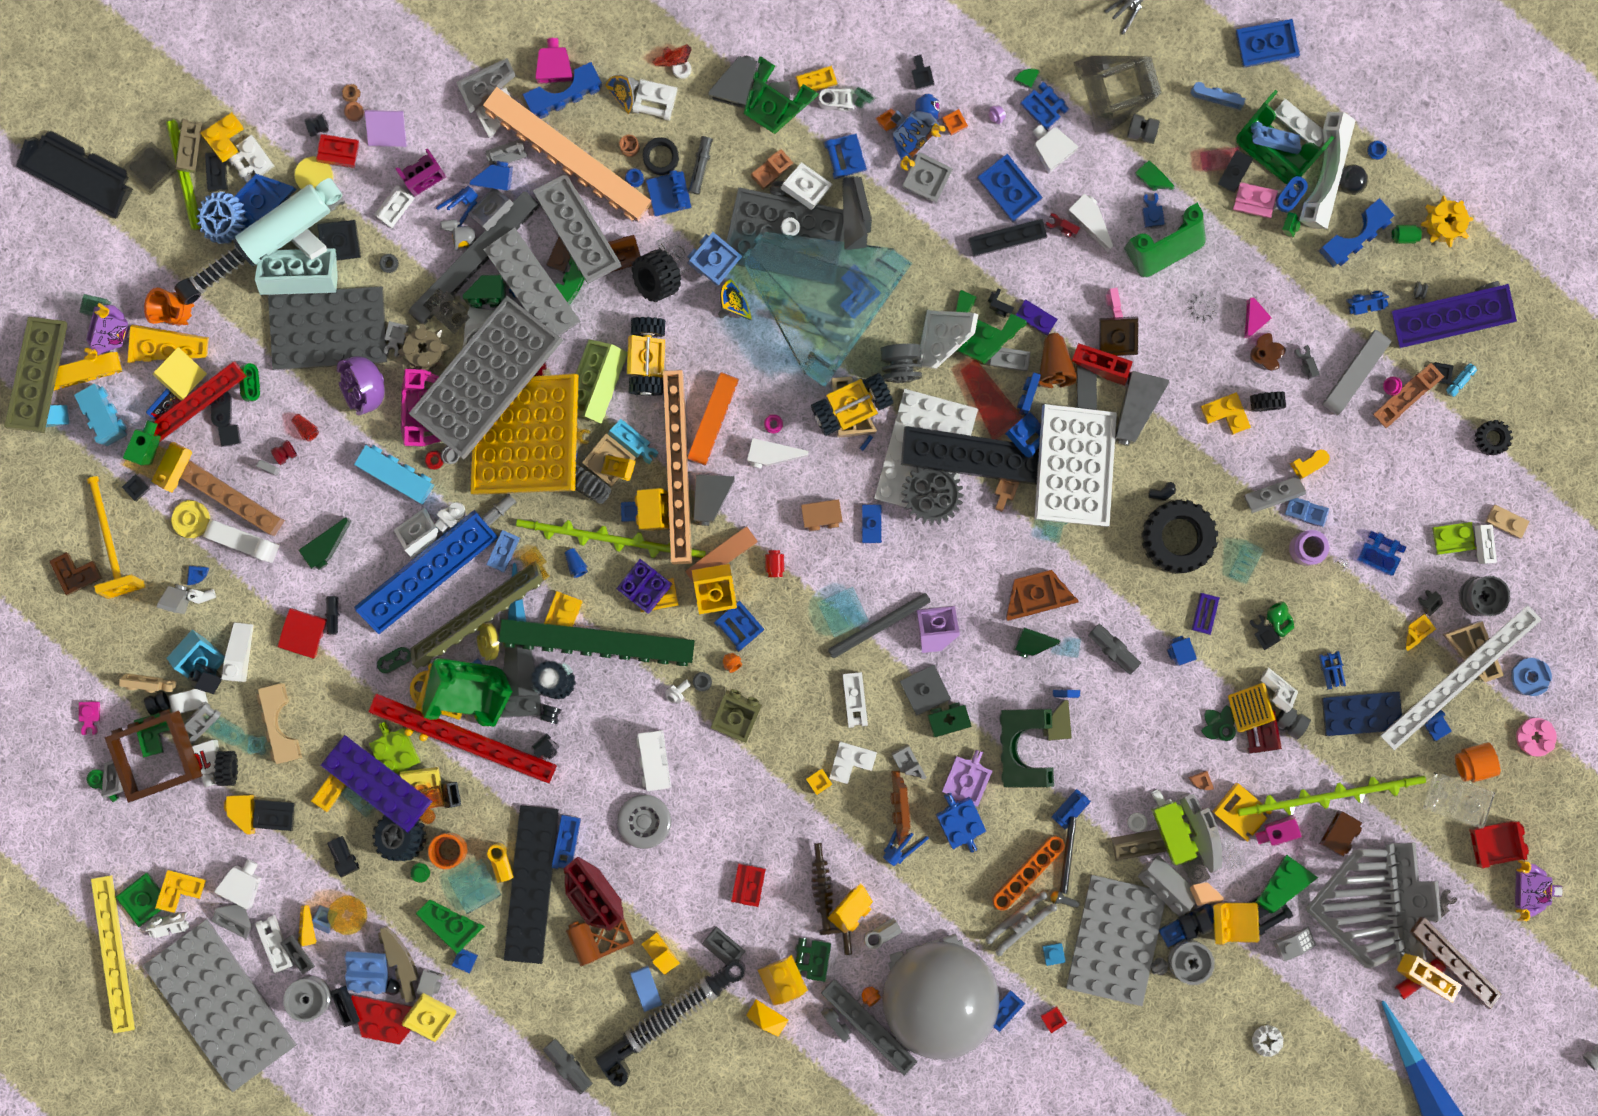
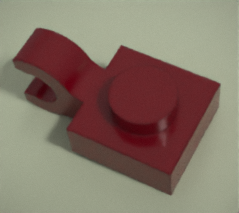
(1067, 228)

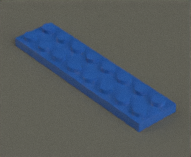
(426, 572)

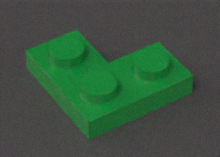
(150, 738)

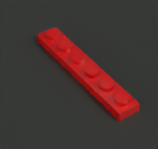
(199, 400)

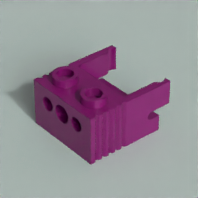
(424, 179)

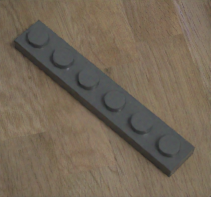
(869, 1026)

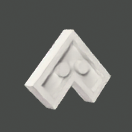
(1284, 692)
(850, 756)

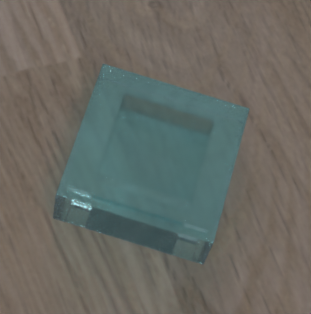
(1051, 531)

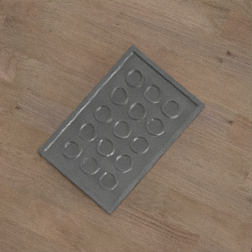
(764, 212)
(327, 328)

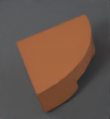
(1202, 781)

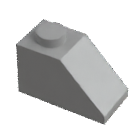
(174, 599)

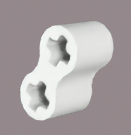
(187, 700)

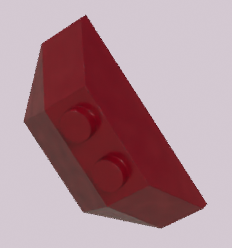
(592, 895)

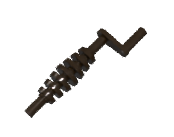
(824, 909)

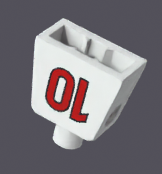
(205, 755)

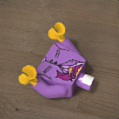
(106, 331)
(1533, 890)

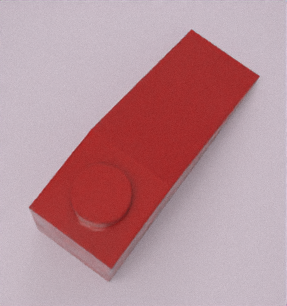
(1103, 364)

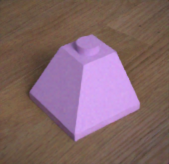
(937, 628)

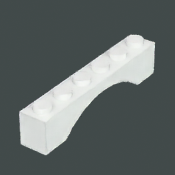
(1319, 206)

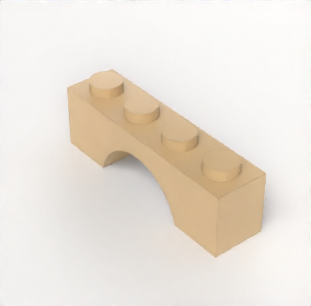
(273, 700)

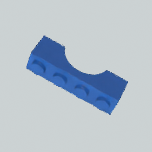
(585, 81)
(1374, 217)

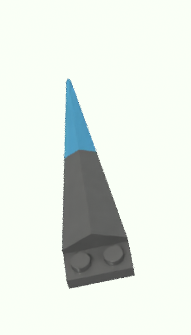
(518, 670)

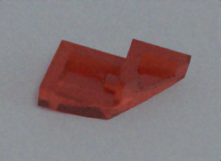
(672, 58)

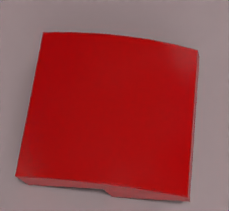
(302, 633)

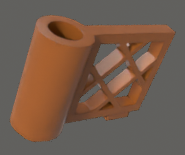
(585, 945)

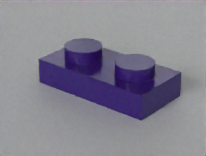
(1036, 317)

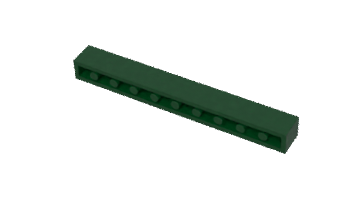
(596, 641)

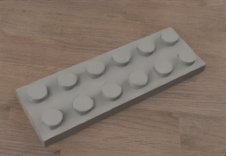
(577, 228)
(531, 282)

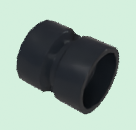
(1194, 924)

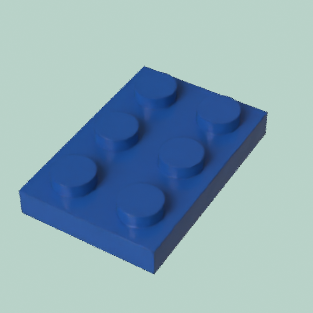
(1267, 43)
(1010, 187)

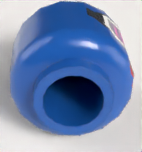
(928, 104)

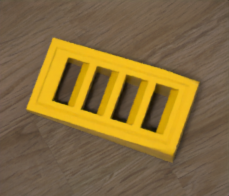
(306, 930)

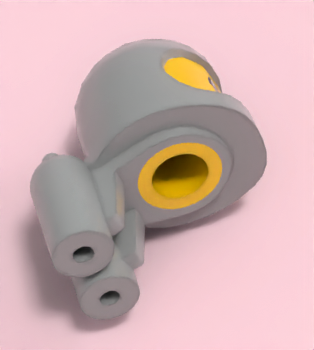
(462, 236)

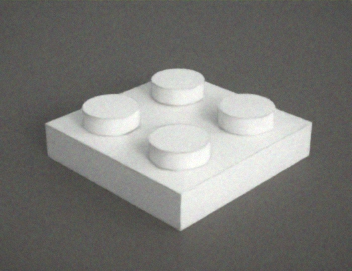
(806, 186)

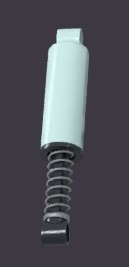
(265, 236)

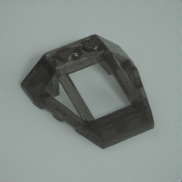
(1097, 94)

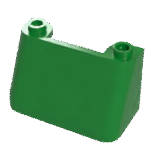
(1153, 257)
(466, 690)

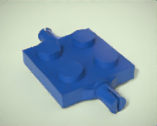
(960, 822)

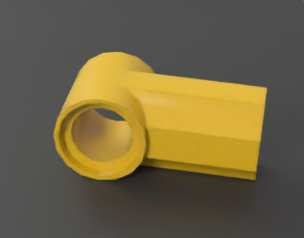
(500, 864)

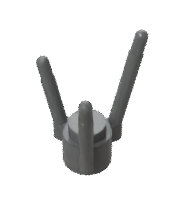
(1130, 4)

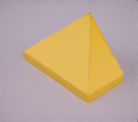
(766, 1018)

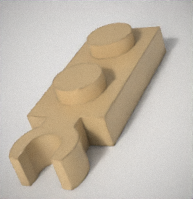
(147, 683)

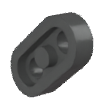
(841, 1030)

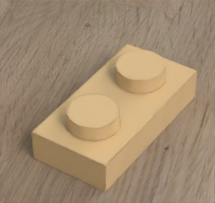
(1507, 521)

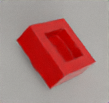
(1053, 1019)

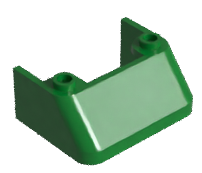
(1278, 162)

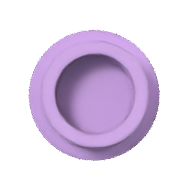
(997, 114)

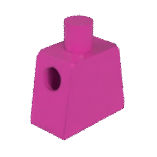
(553, 64)
(1288, 828)

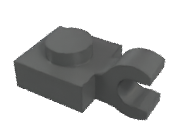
(1309, 366)

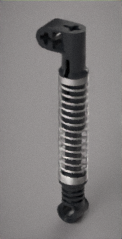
(709, 988)

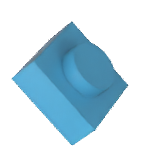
(1053, 954)

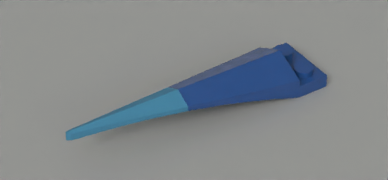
(1428, 1090)

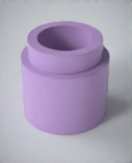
(1297, 552)

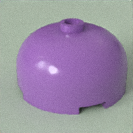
(366, 383)

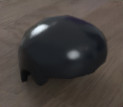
(1353, 179)

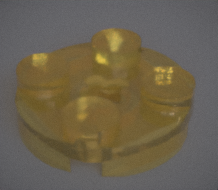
(356, 921)

